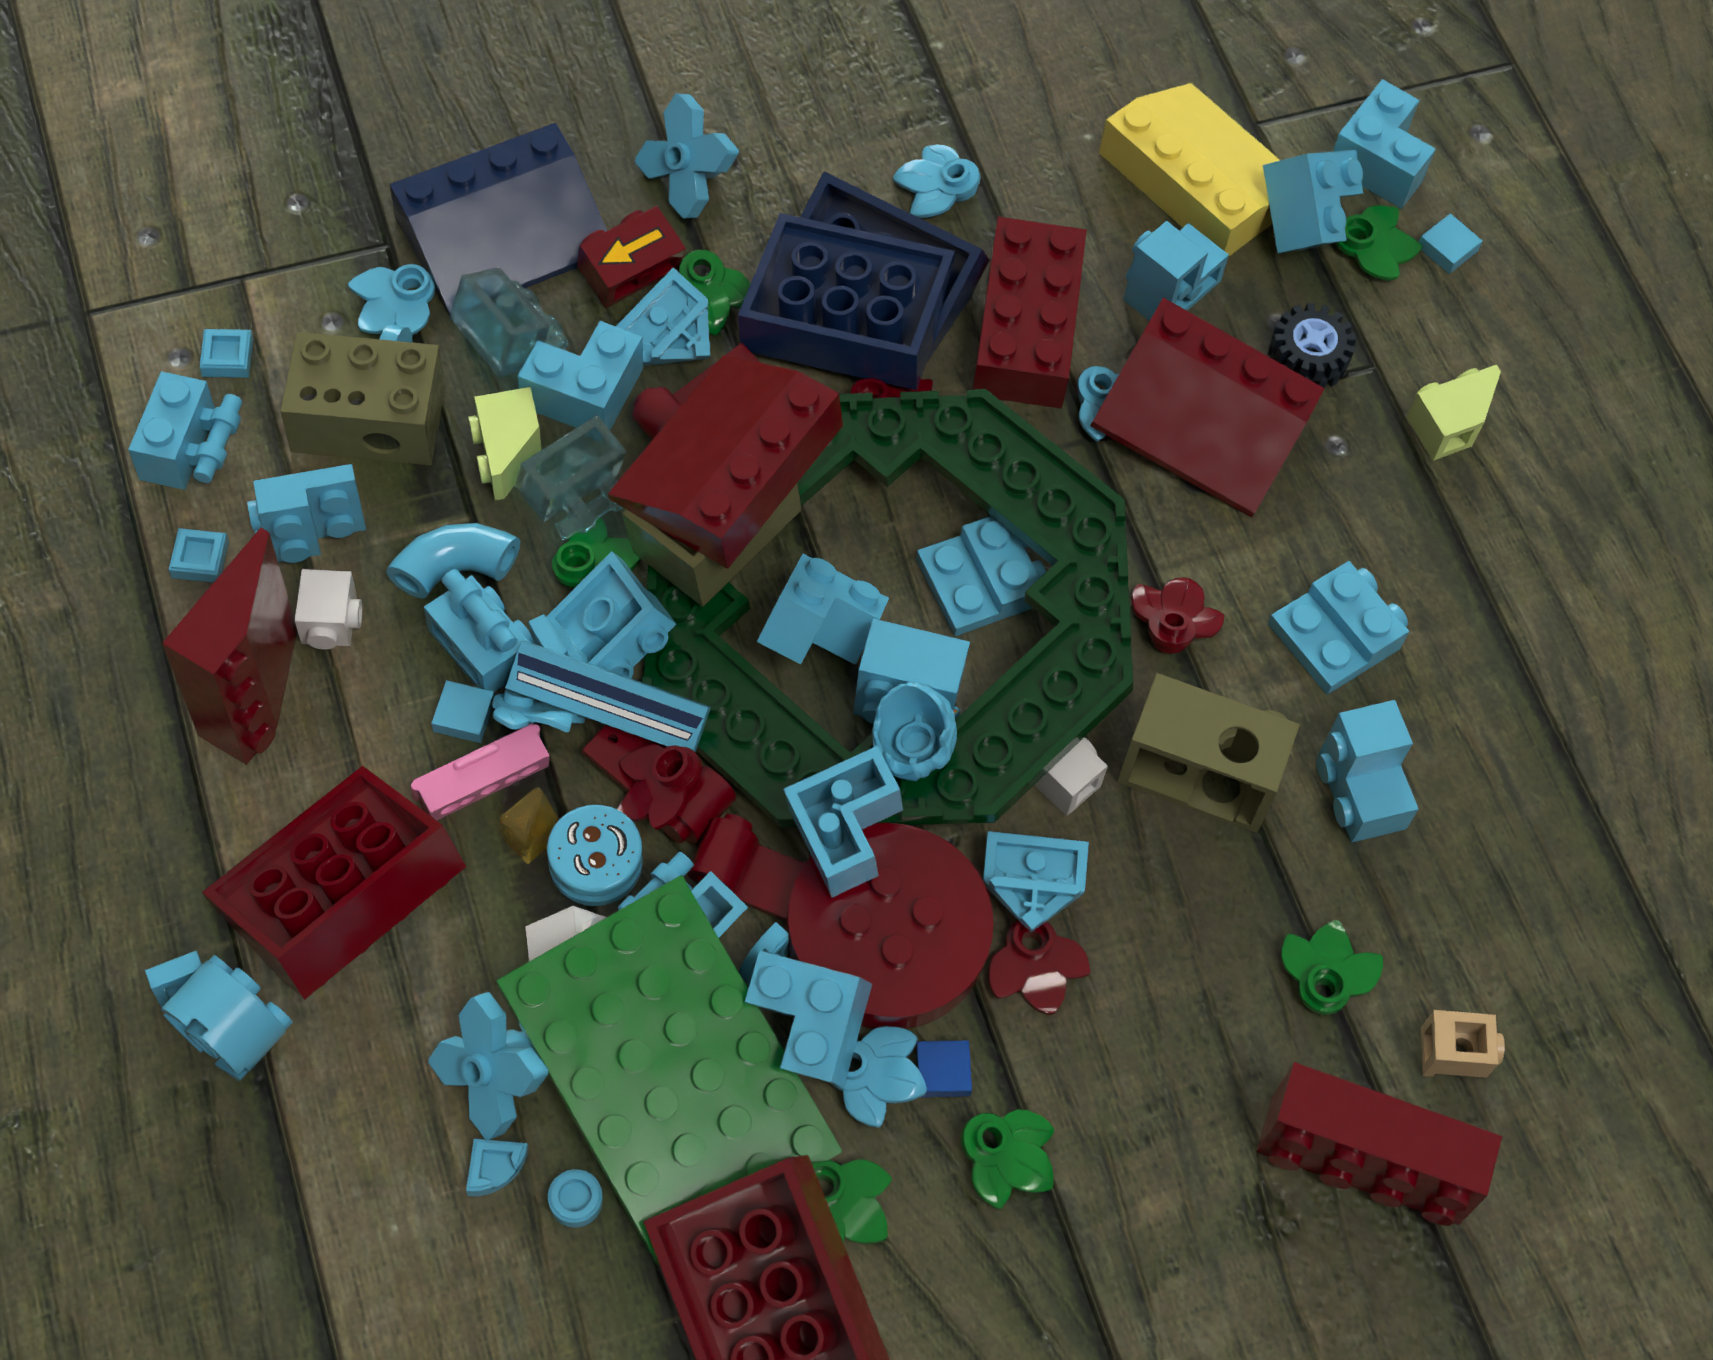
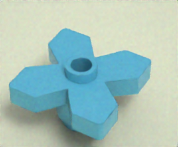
(686, 156)
(491, 1063)

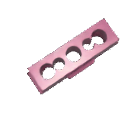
(481, 772)

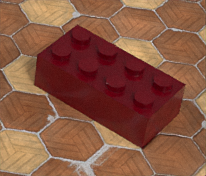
(1030, 312)
(1378, 1145)

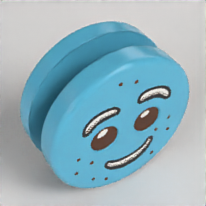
(595, 855)

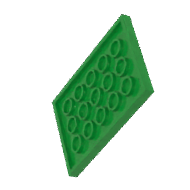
(663, 1056)

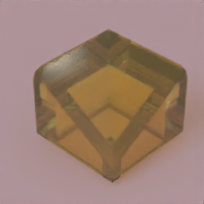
(528, 825)

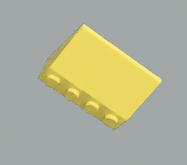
(1192, 163)

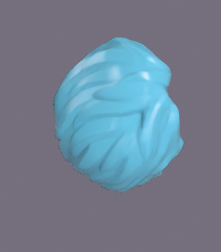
(914, 730)

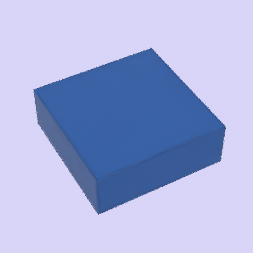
(945, 1068)

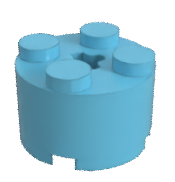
(225, 1017)

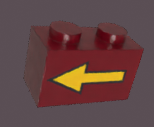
(630, 255)

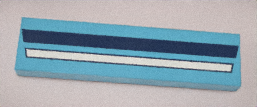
(607, 697)

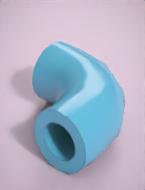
(449, 548)

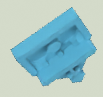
(671, 322)
(1034, 874)

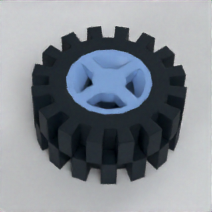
(1313, 331)

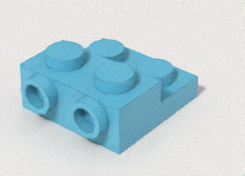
(305, 508)
(979, 575)
(611, 618)
(1340, 627)

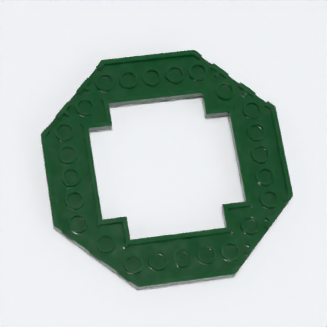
(1030, 711)

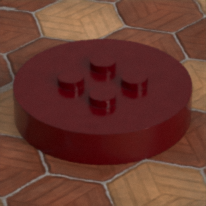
(909, 931)

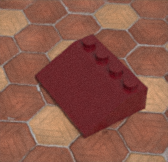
(1207, 407)
(730, 455)
(237, 652)
(335, 880)
(765, 1271)

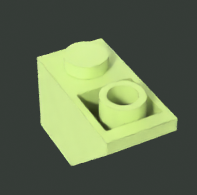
(1452, 413)
(509, 435)

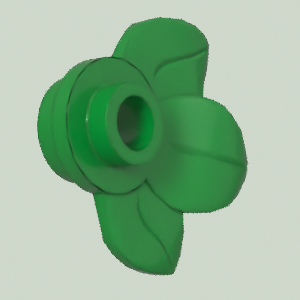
(1378, 242)
(721, 286)
(588, 551)
(1331, 963)
(1014, 1160)
(853, 1198)

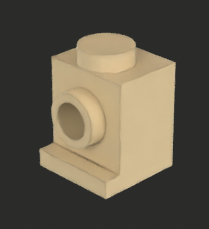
(1470, 1030)

